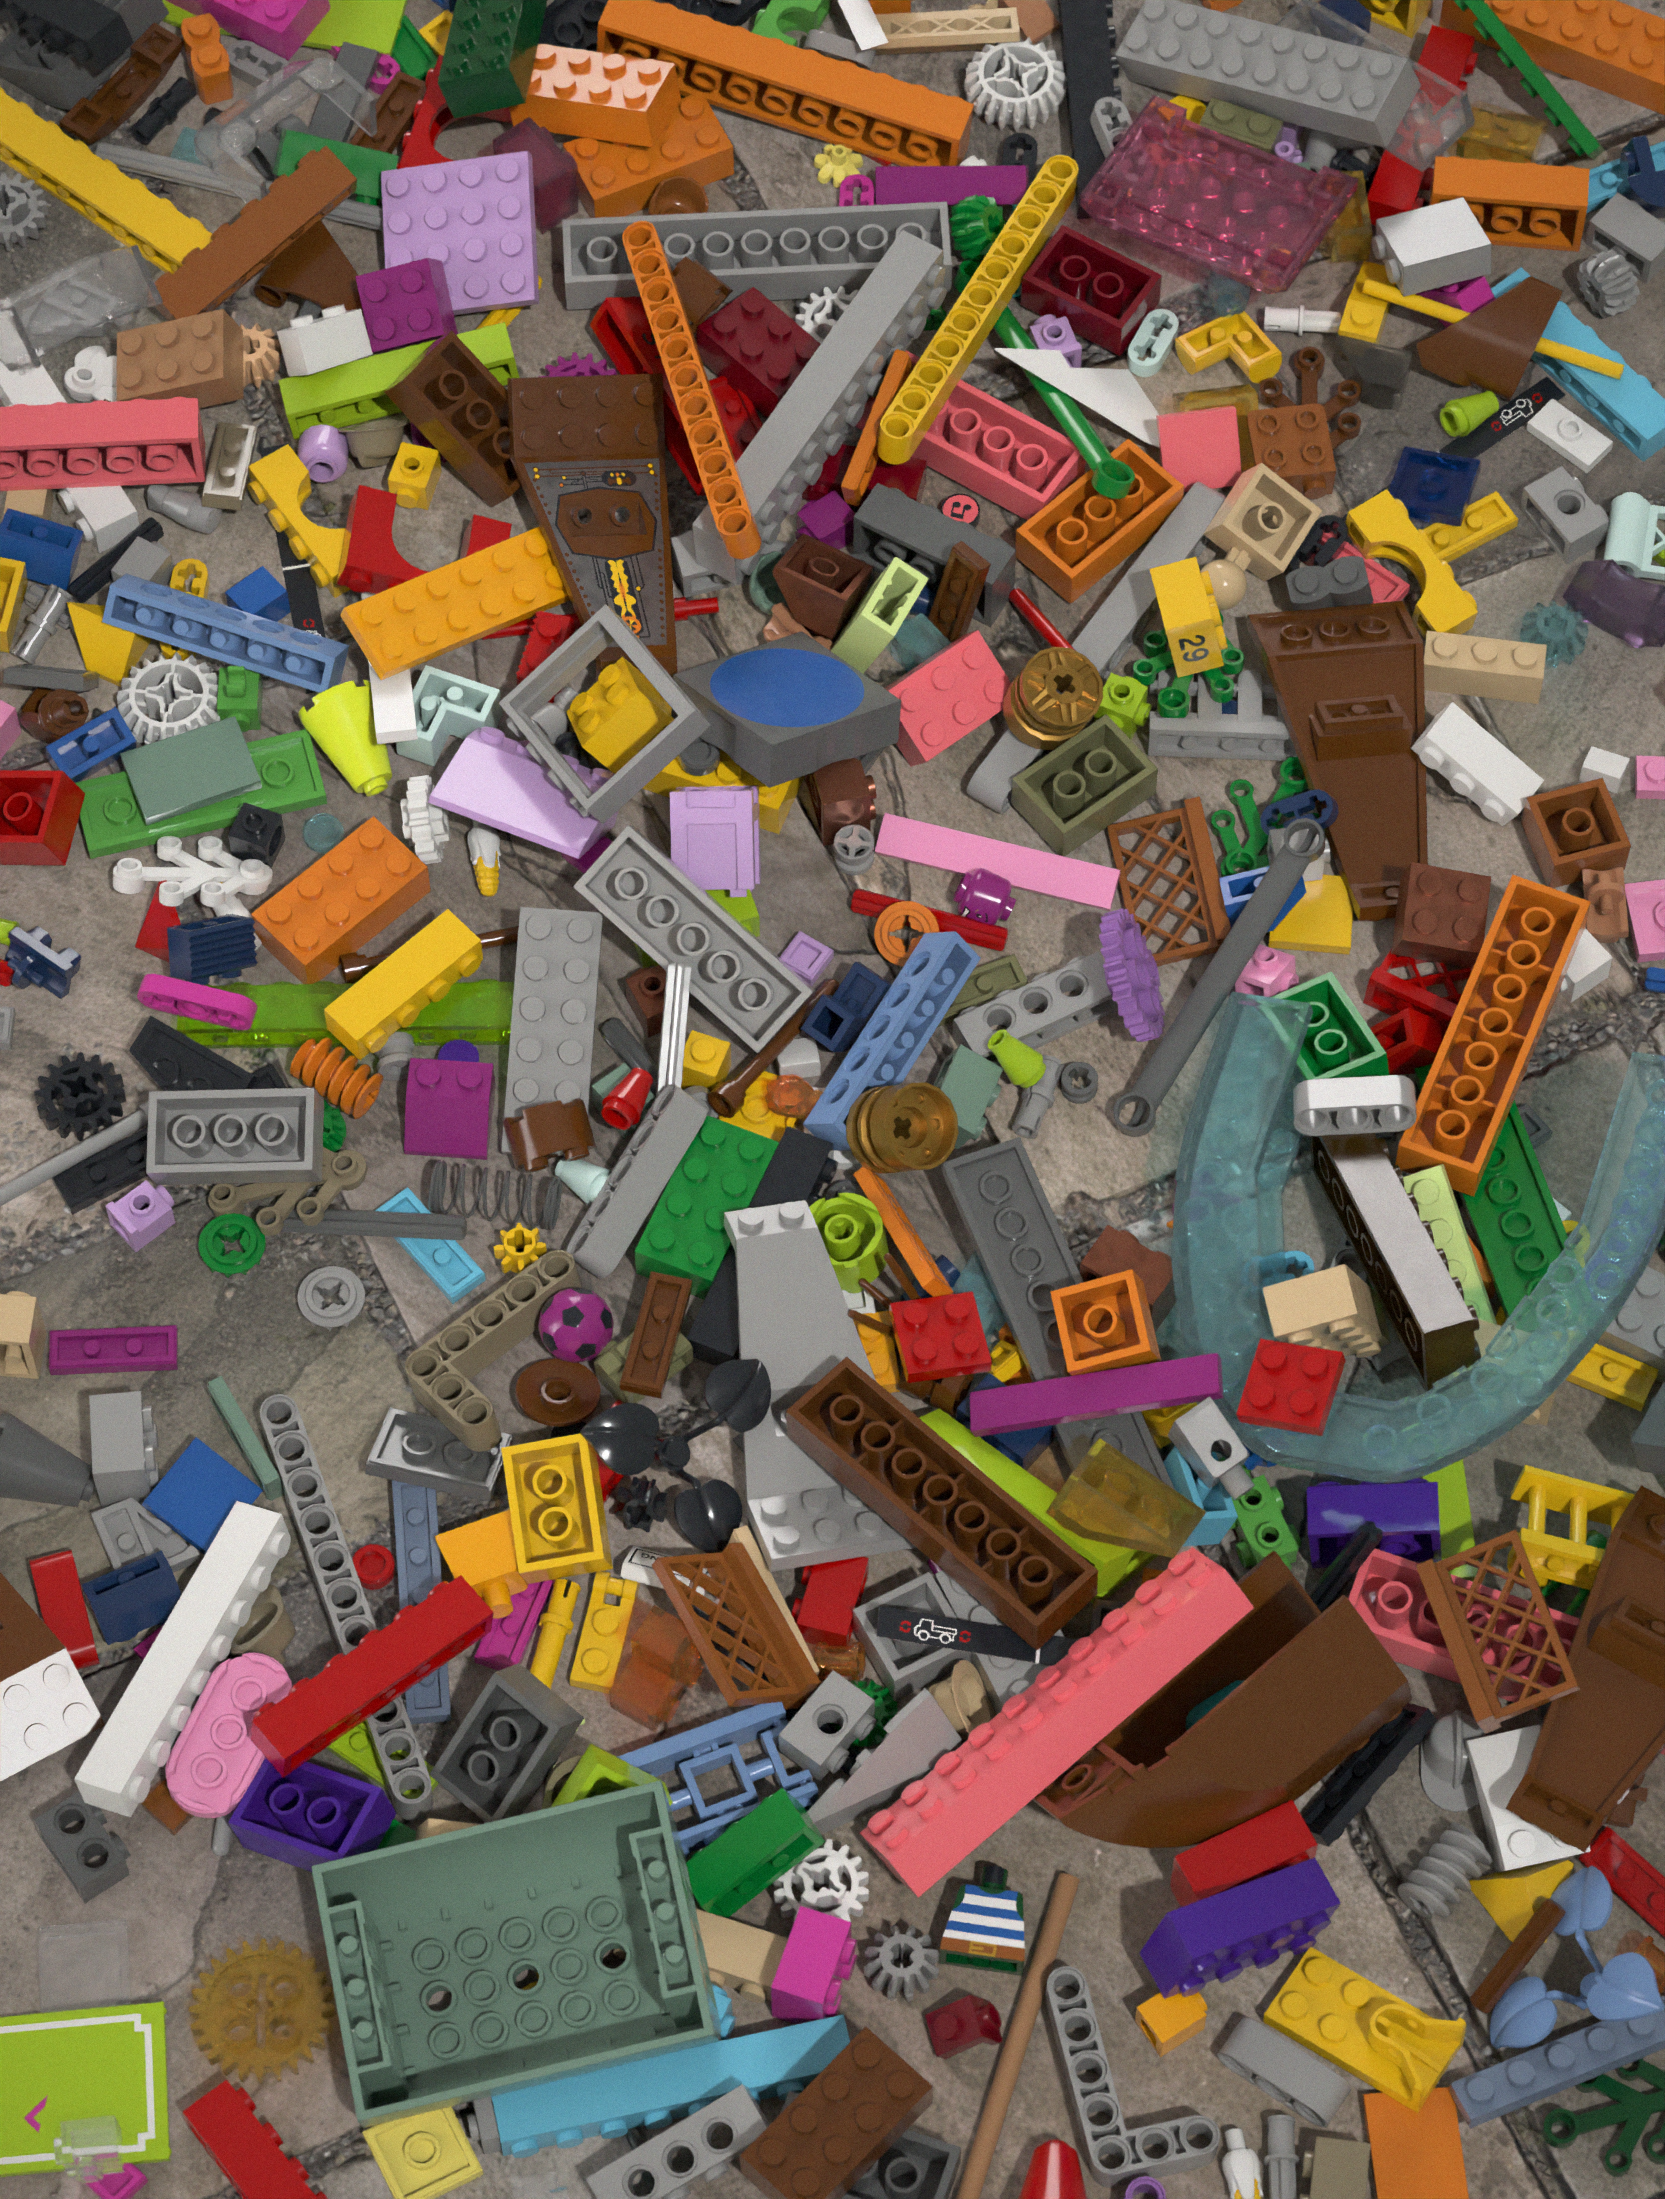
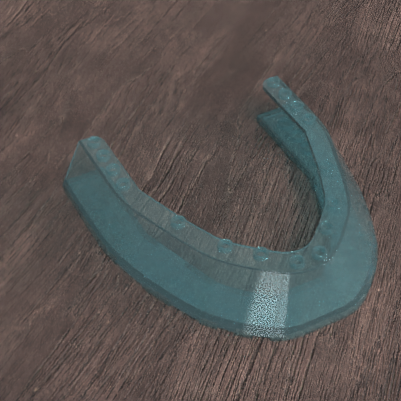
(1233, 1245)

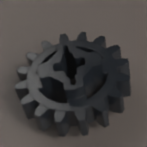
(79, 1095)

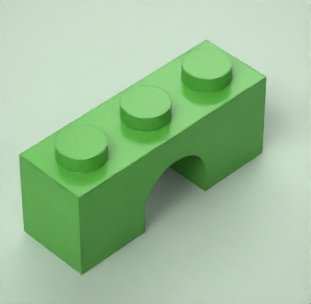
(790, 15)

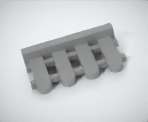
(1218, 734)

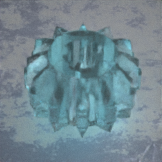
(1556, 628)

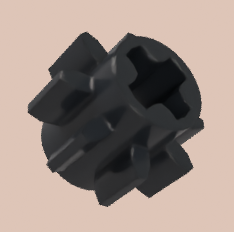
(647, 1494)

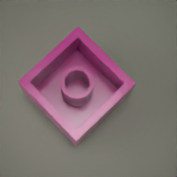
(813, 1968)

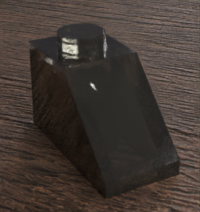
(1376, 368)

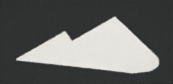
(1106, 391)

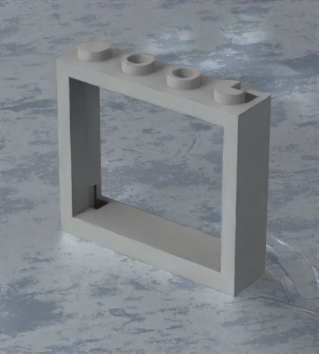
(558, 671)

